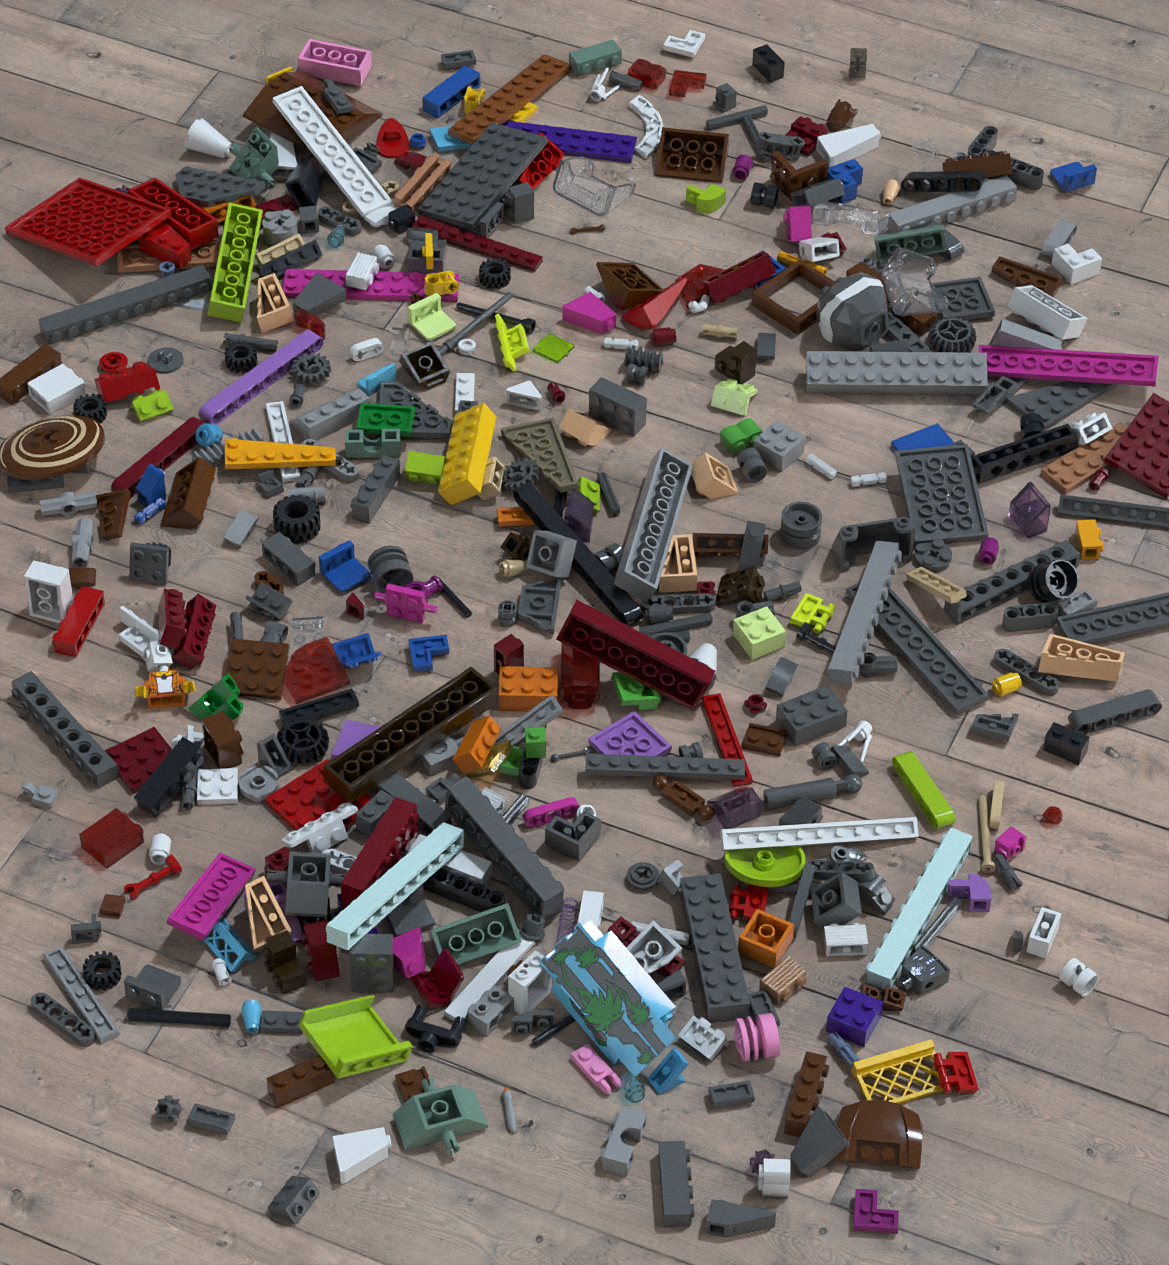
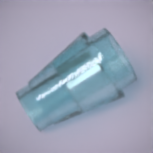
(336, 236)
(632, 1088)

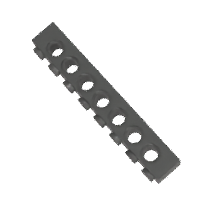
(1006, 583)
(64, 729)

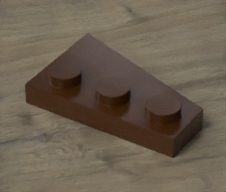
(113, 512)

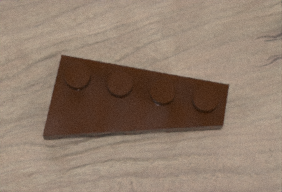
(1024, 275)

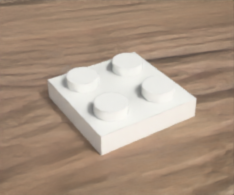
(217, 786)

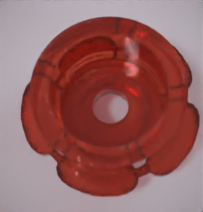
(1053, 815)

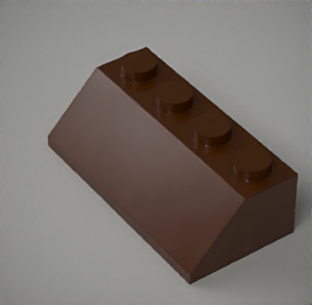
(189, 495)

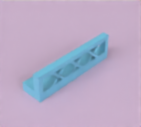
(233, 941)

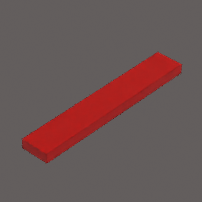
(725, 733)

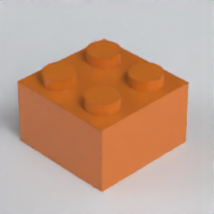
(766, 938)

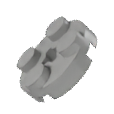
(258, 792)

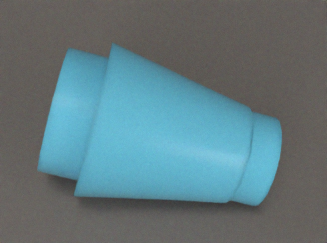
(251, 1014)

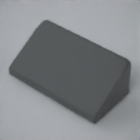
(848, 761)

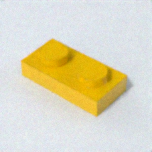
(525, 113)

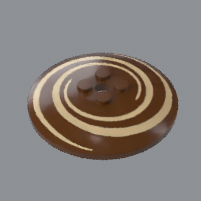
(51, 447)

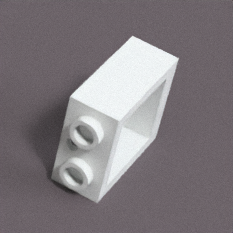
(529, 984)

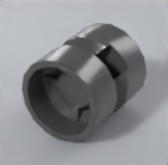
(752, 465)
(610, 556)

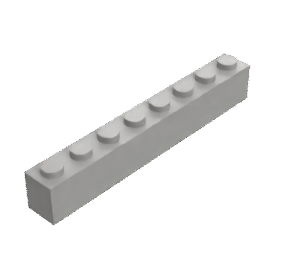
(954, 205)

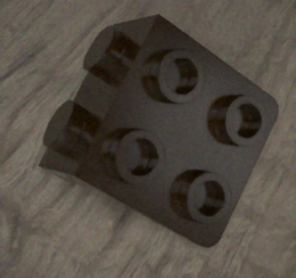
(741, 584)

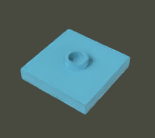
(445, 142)

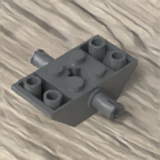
(307, 883)

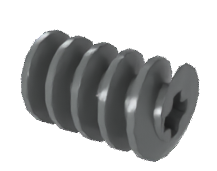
(644, 358)

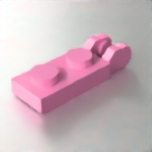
(595, 1068)

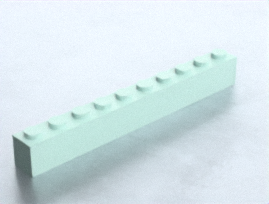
(394, 886)
(919, 909)

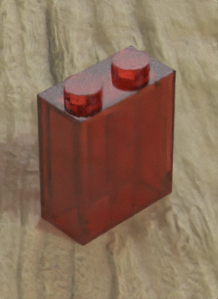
(111, 838)

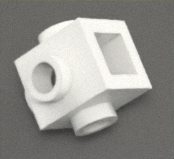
(156, 656)

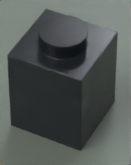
(401, 219)

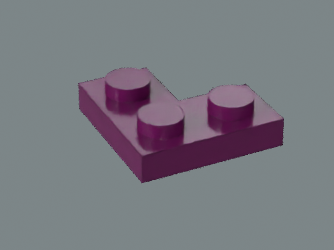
(870, 1218)

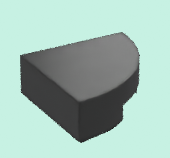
(1017, 940)

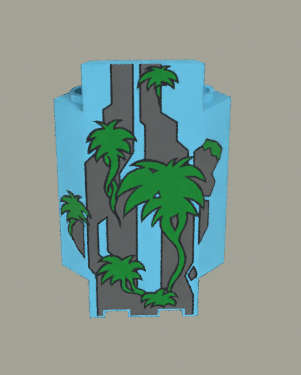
(610, 996)

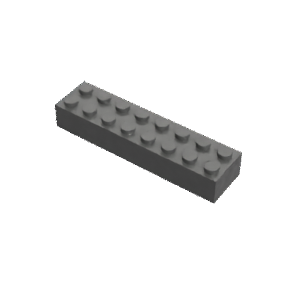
(504, 848)
(714, 948)

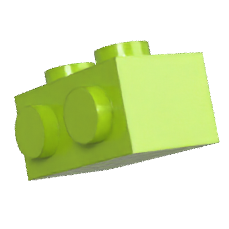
(424, 467)

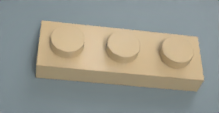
(279, 249)

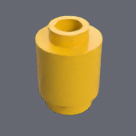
(1006, 684)

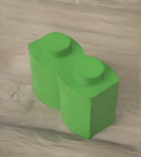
(740, 436)

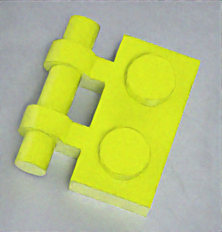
(807, 612)

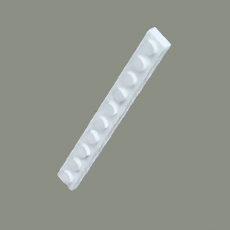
(819, 833)

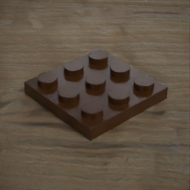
(258, 667)

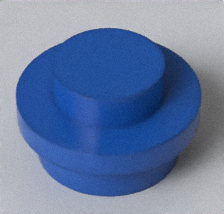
(417, 140)

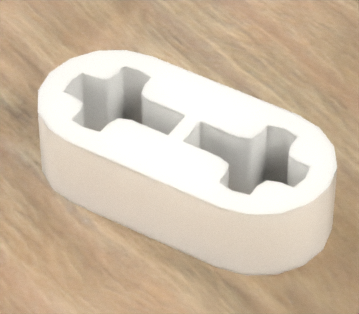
(366, 349)

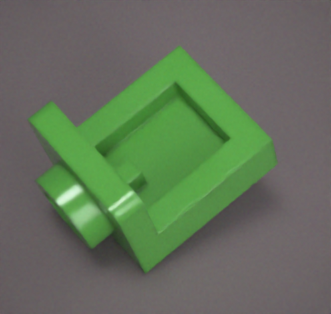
(512, 763)

